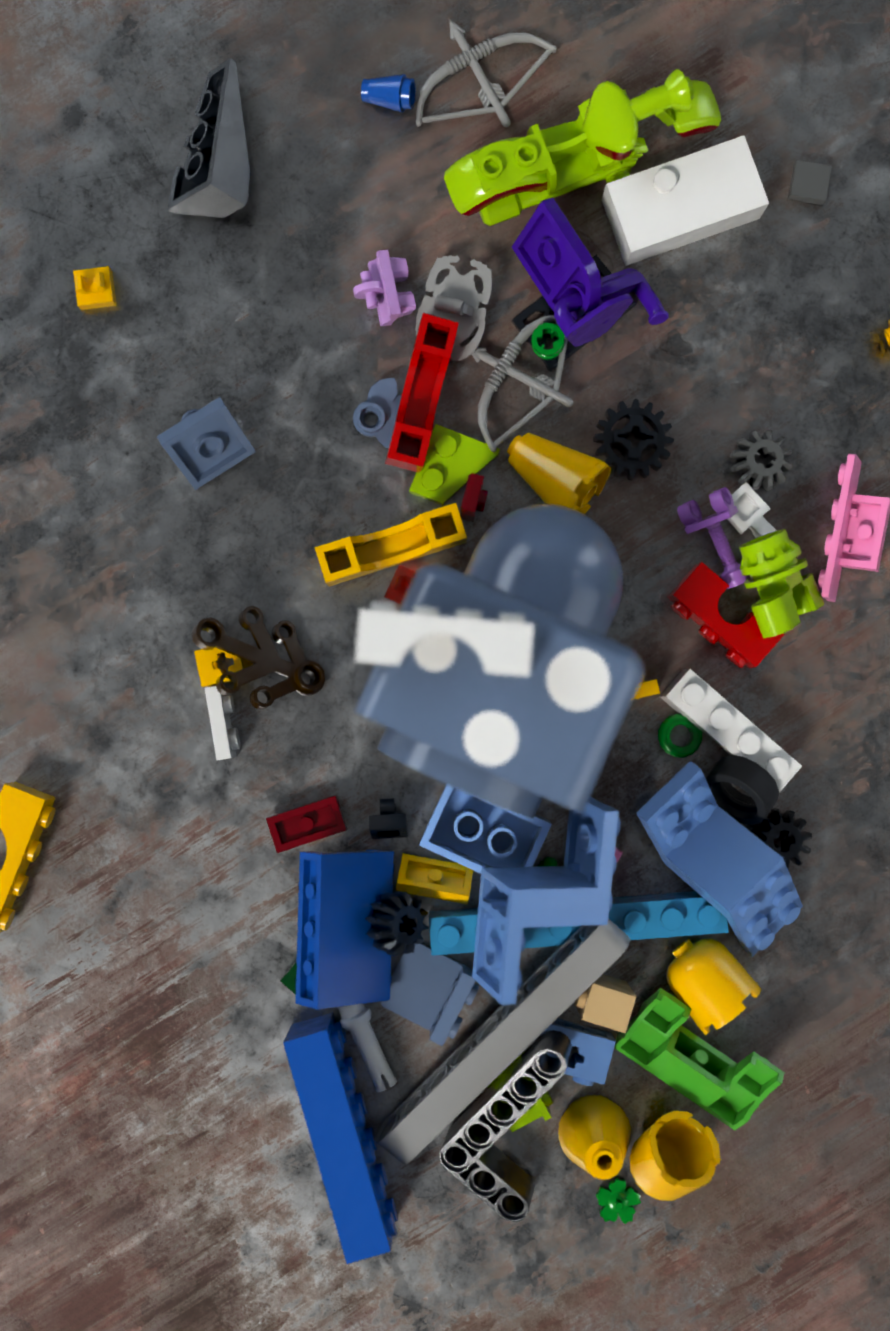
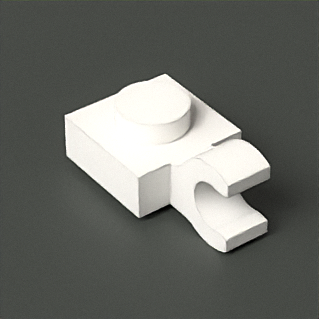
(750, 512)

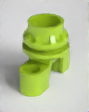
(777, 576)

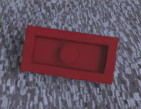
(306, 823)

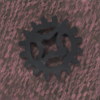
(634, 424)

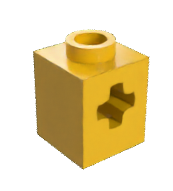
(208, 668)

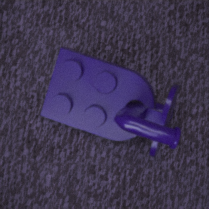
(572, 281)

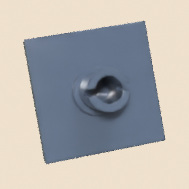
(206, 443)

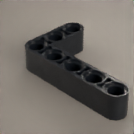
(505, 1184)

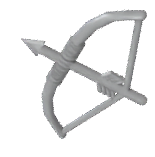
(490, 91)
(538, 386)

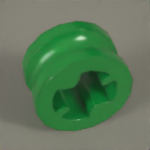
(558, 345)

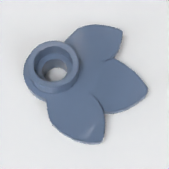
(384, 403)

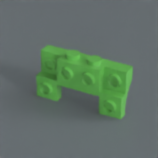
(692, 1065)

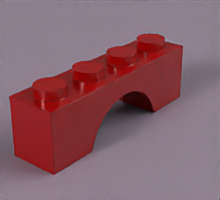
(421, 393)

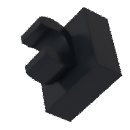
(388, 823)

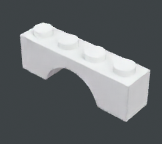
(388, 636)
(728, 726)

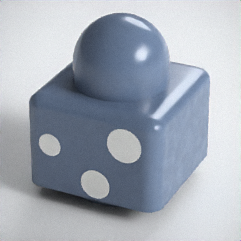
(504, 733)

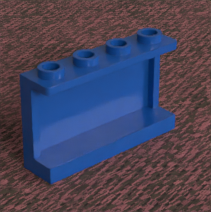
(333, 952)

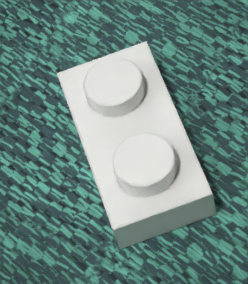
(225, 737)

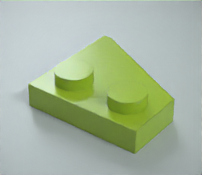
(449, 463)

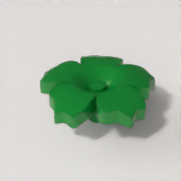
(618, 1201)

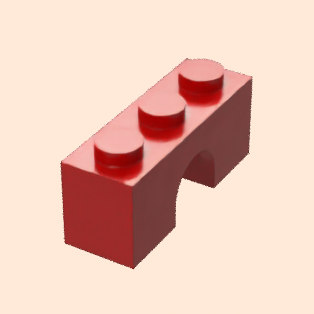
(698, 599)

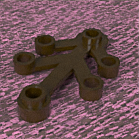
(264, 658)

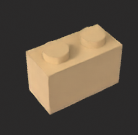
(607, 1003)

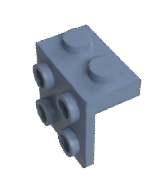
(431, 992)

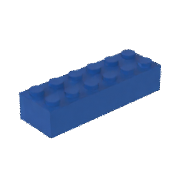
(341, 1138)

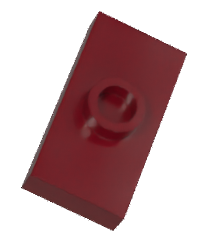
(474, 497)

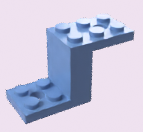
(721, 859)
(544, 898)

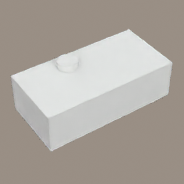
(684, 200)

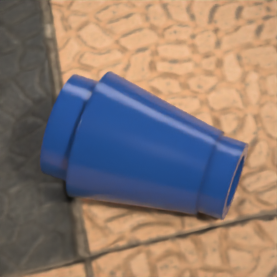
(390, 92)

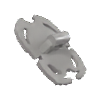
(459, 302)

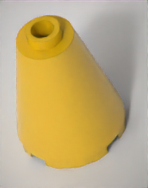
(558, 472)
(595, 1135)

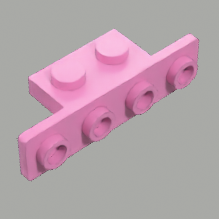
(857, 530)

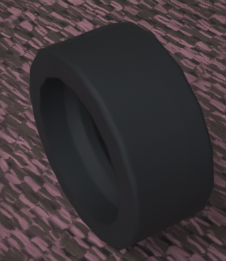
(750, 778)

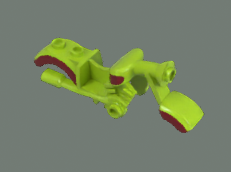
(597, 146)

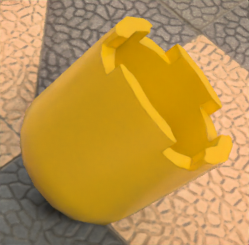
(710, 982)
(674, 1156)

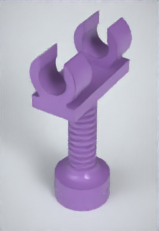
(724, 507)

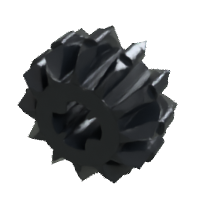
(788, 826)
(397, 923)

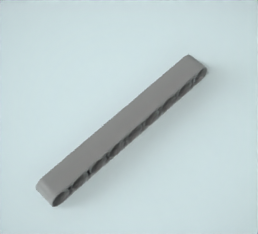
(501, 1039)

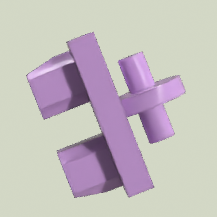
(380, 289)

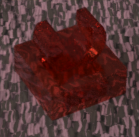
(399, 585)

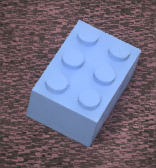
(482, 833)

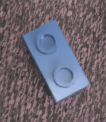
(594, 1051)

